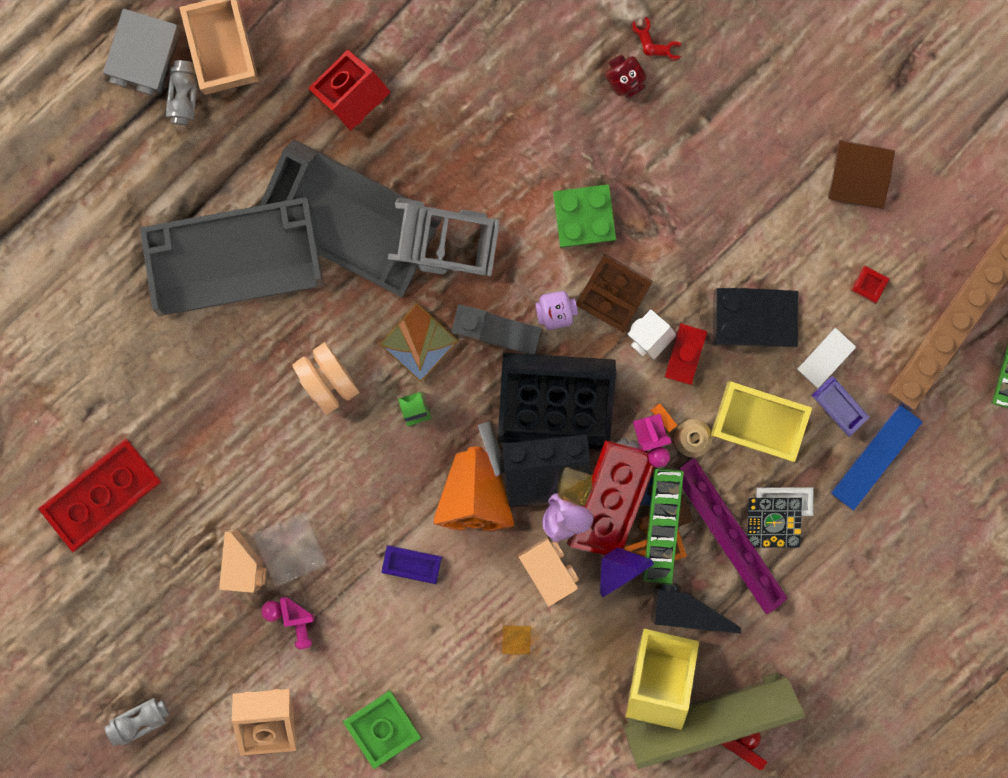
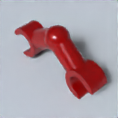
(654, 49)

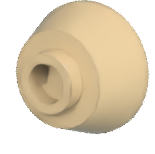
(686, 444)

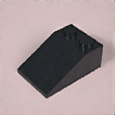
(755, 317)
(680, 609)

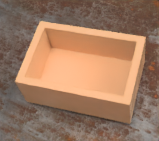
(219, 45)

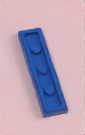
(876, 457)

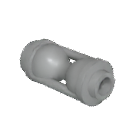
(183, 78)
(124, 728)

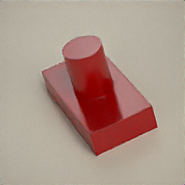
(685, 354)

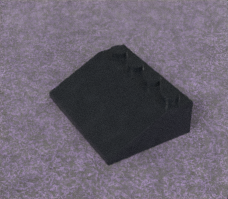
(556, 398)

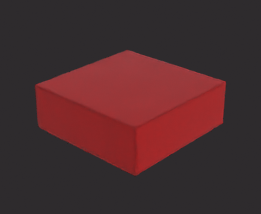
(870, 284)

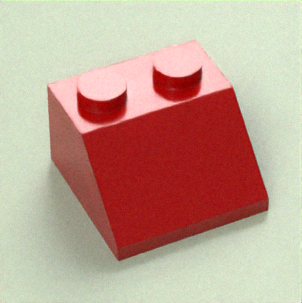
(349, 90)

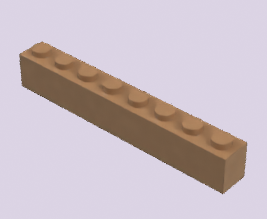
(953, 326)

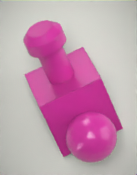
(652, 436)
(292, 615)

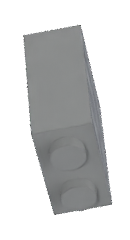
(141, 52)

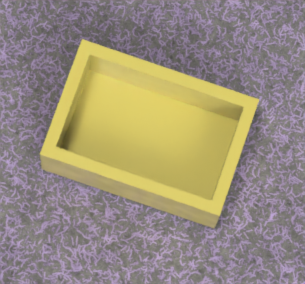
(761, 421)
(662, 679)

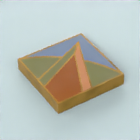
(419, 342)

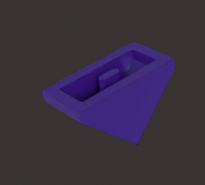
(619, 568)

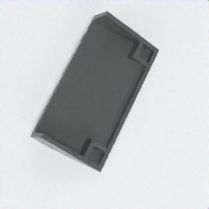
(231, 257)

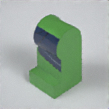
(414, 408)

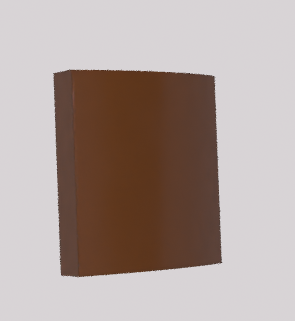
(861, 174)
(614, 293)

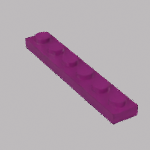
(731, 537)

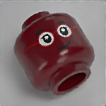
(626, 76)

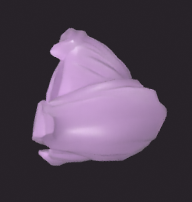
(565, 519)

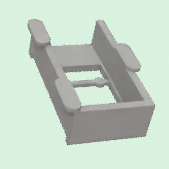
(415, 236)

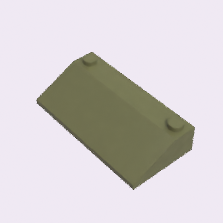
(716, 721)

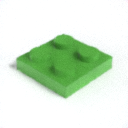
(584, 216)
(382, 729)

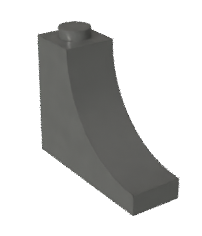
(495, 330)

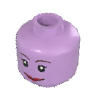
(556, 310)

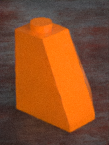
(473, 495)

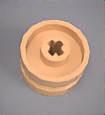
(323, 380)

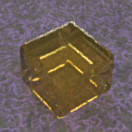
(574, 486)

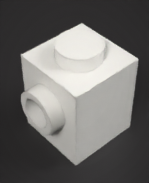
(650, 335)

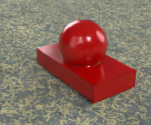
(744, 749)

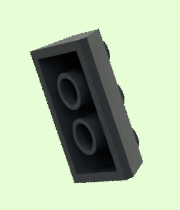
(537, 466)

